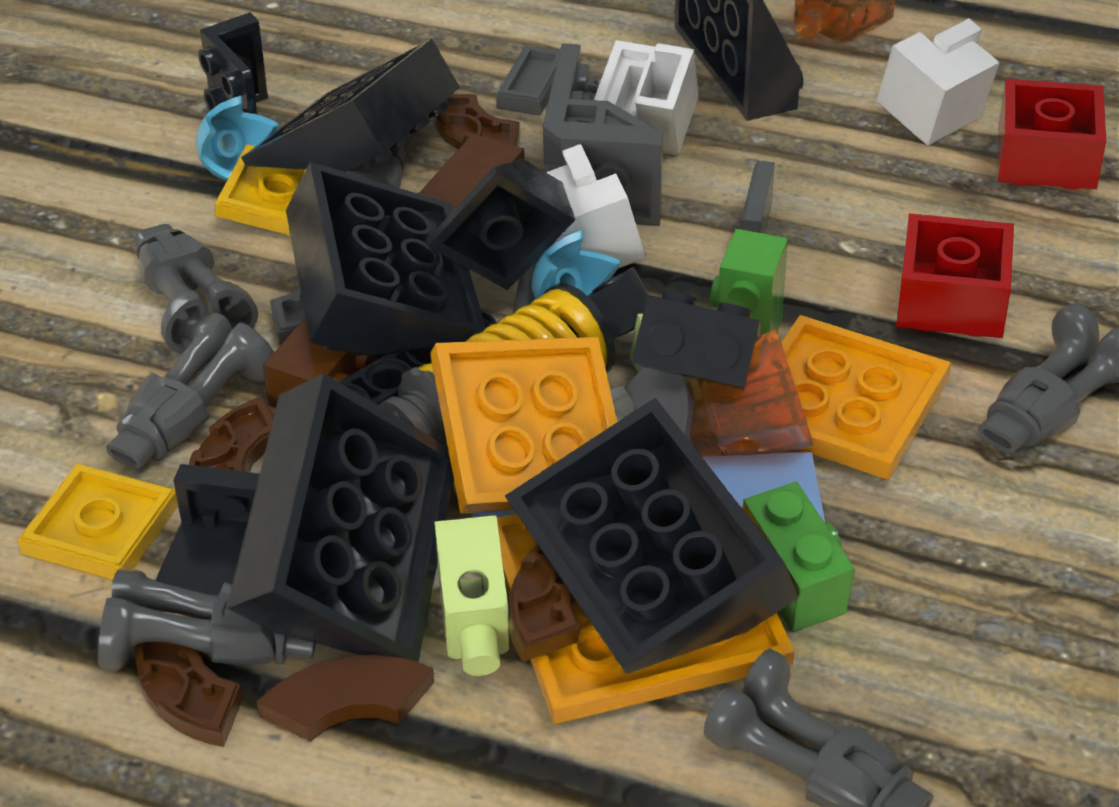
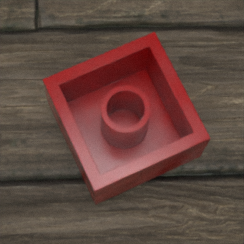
(1051, 134)
(956, 275)

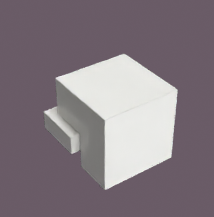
(938, 83)
(654, 87)
(599, 209)

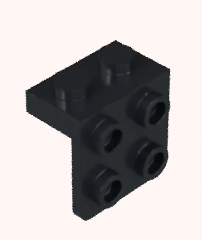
(234, 62)
(697, 340)
(212, 528)

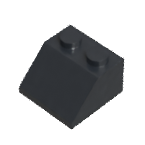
(505, 222)

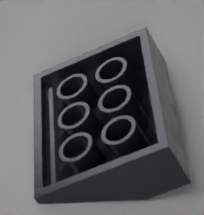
(742, 53)
(363, 116)
(368, 267)
(343, 524)
(652, 542)

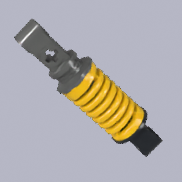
(558, 313)

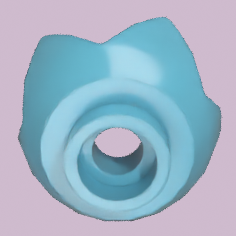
(236, 130)
(570, 265)

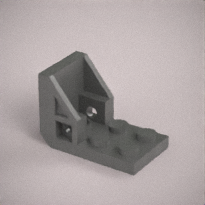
(609, 135)

